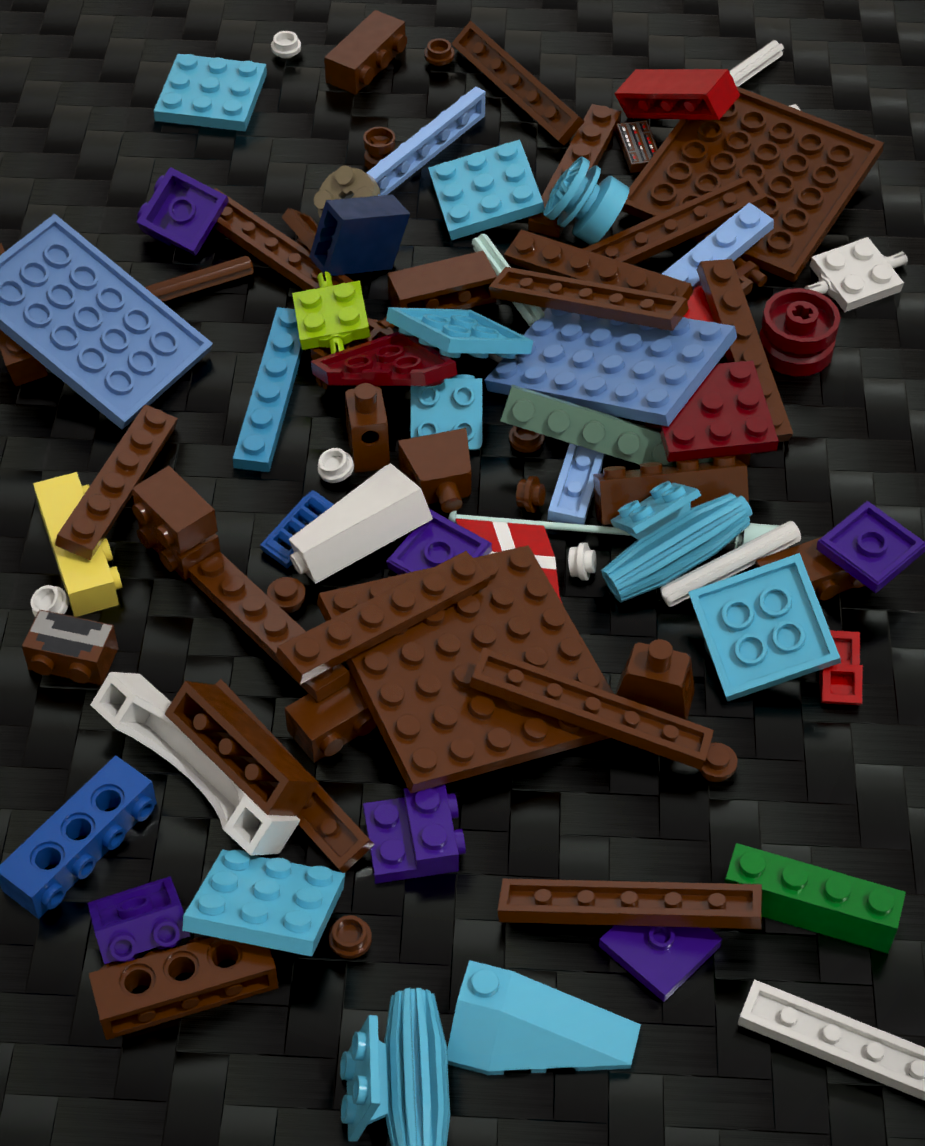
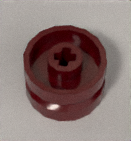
(799, 331)

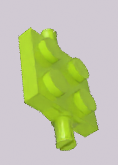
(331, 314)

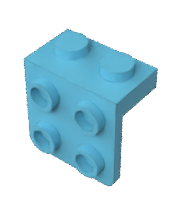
(448, 408)

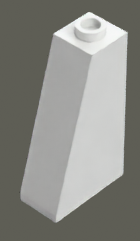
(360, 524)

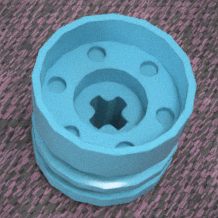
(581, 198)

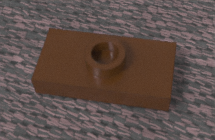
(302, 225)

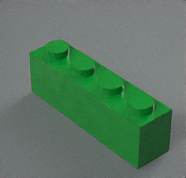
(820, 898)

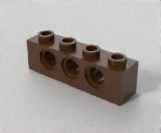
(172, 999)

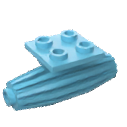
(671, 537)
(402, 1076)

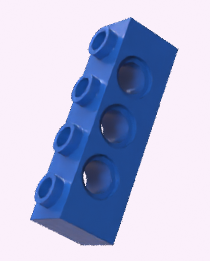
(82, 815)

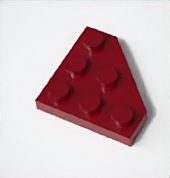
(386, 362)
(722, 417)

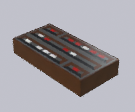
(636, 144)

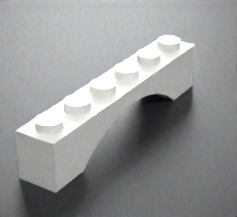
(139, 711)

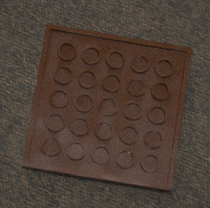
(795, 157)
(423, 674)

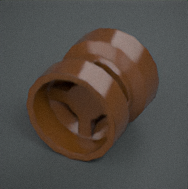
(378, 144)

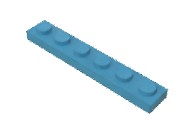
(270, 395)

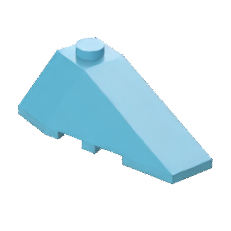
(525, 1025)

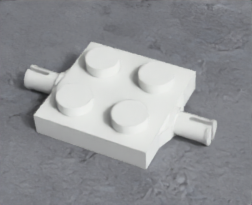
(857, 274)

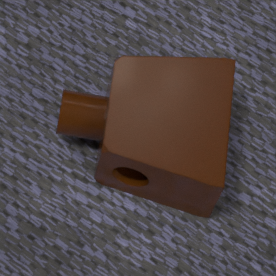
(366, 413)
(438, 466)
(658, 678)

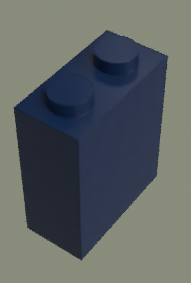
(359, 234)

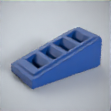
(305, 511)

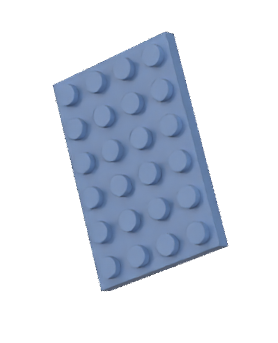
(93, 322)
(615, 364)

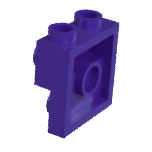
(181, 211)
(414, 835)
(138, 920)

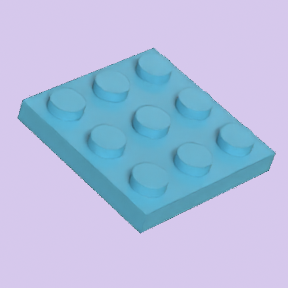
(210, 92)
(486, 189)
(459, 332)
(764, 627)
(265, 902)

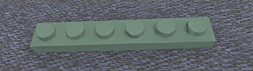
(585, 427)

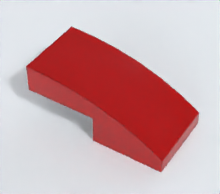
(844, 680)

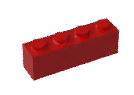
(678, 94)

